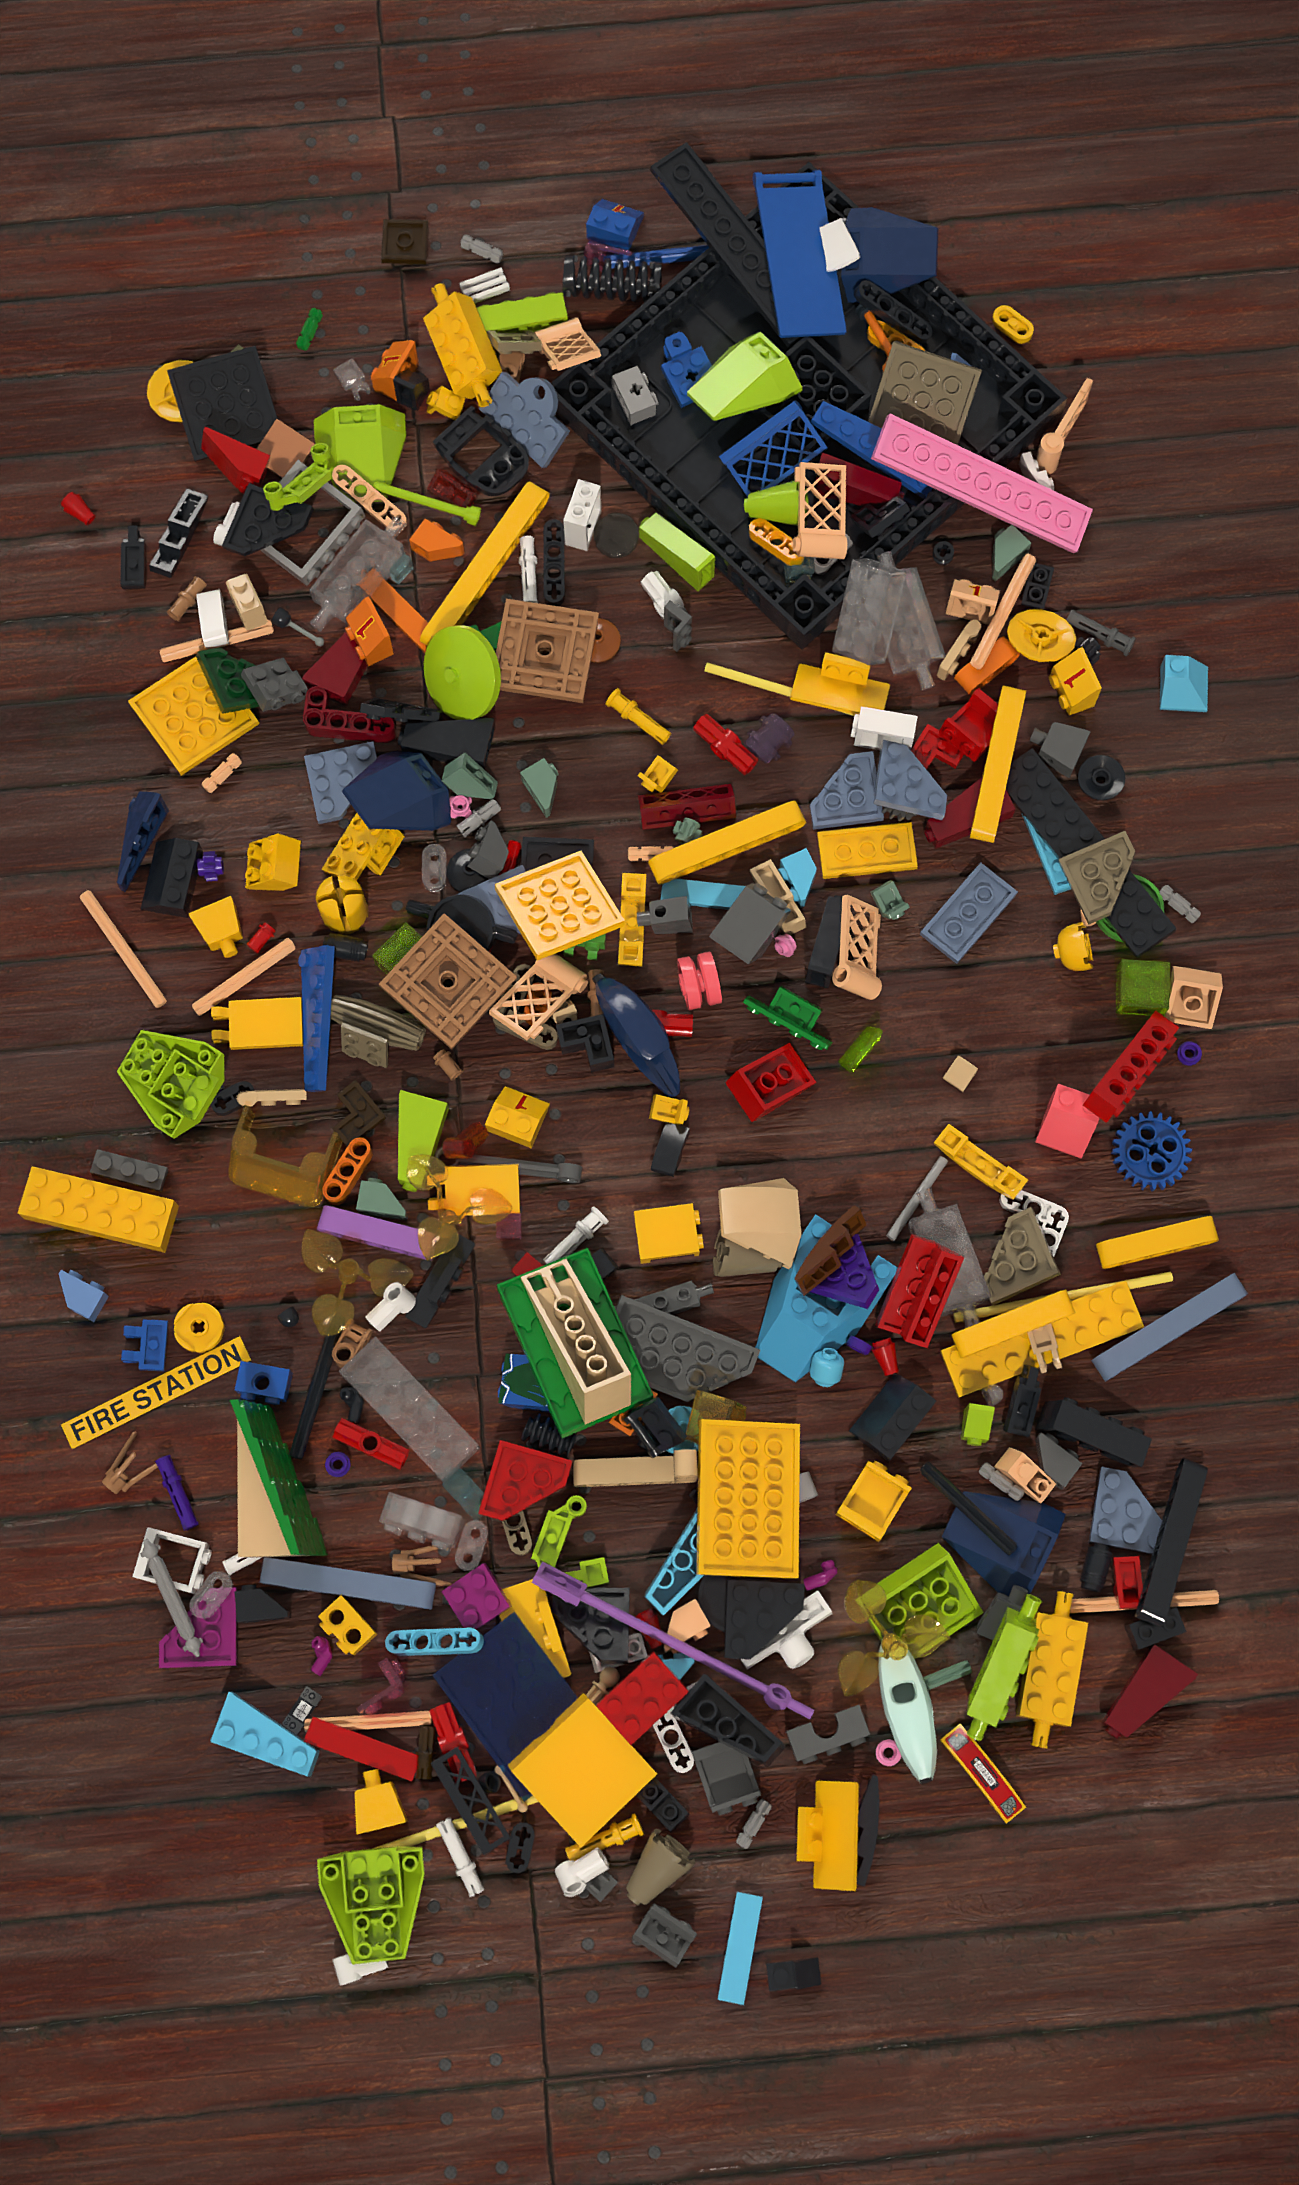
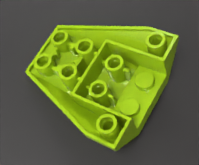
(745, 379)
(365, 440)
(172, 1079)
(373, 1899)

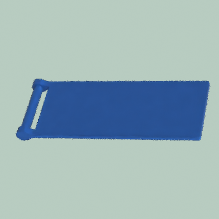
(802, 289)

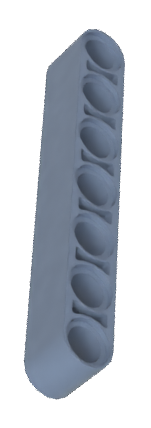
(1169, 1327)
(347, 1583)

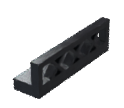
(461, 1805)

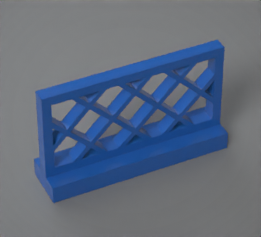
(762, 434)

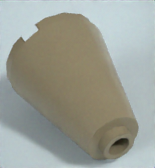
(737, 1260)
(658, 1867)

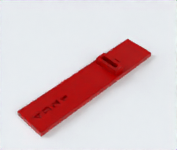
(361, 1748)

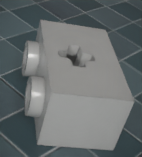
(634, 394)

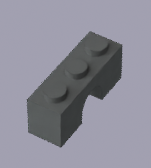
(850, 1728)

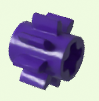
(210, 866)

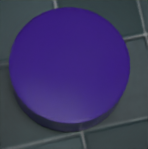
(858, 1345)

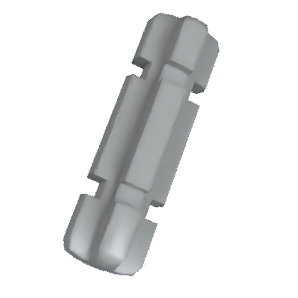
(481, 248)
(1179, 904)
(1001, 1481)
(753, 1823)

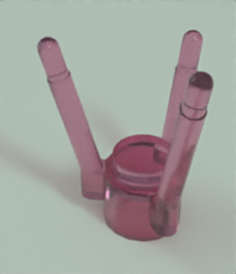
(598, 250)

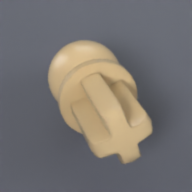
(608, 1678)

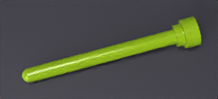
(470, 514)

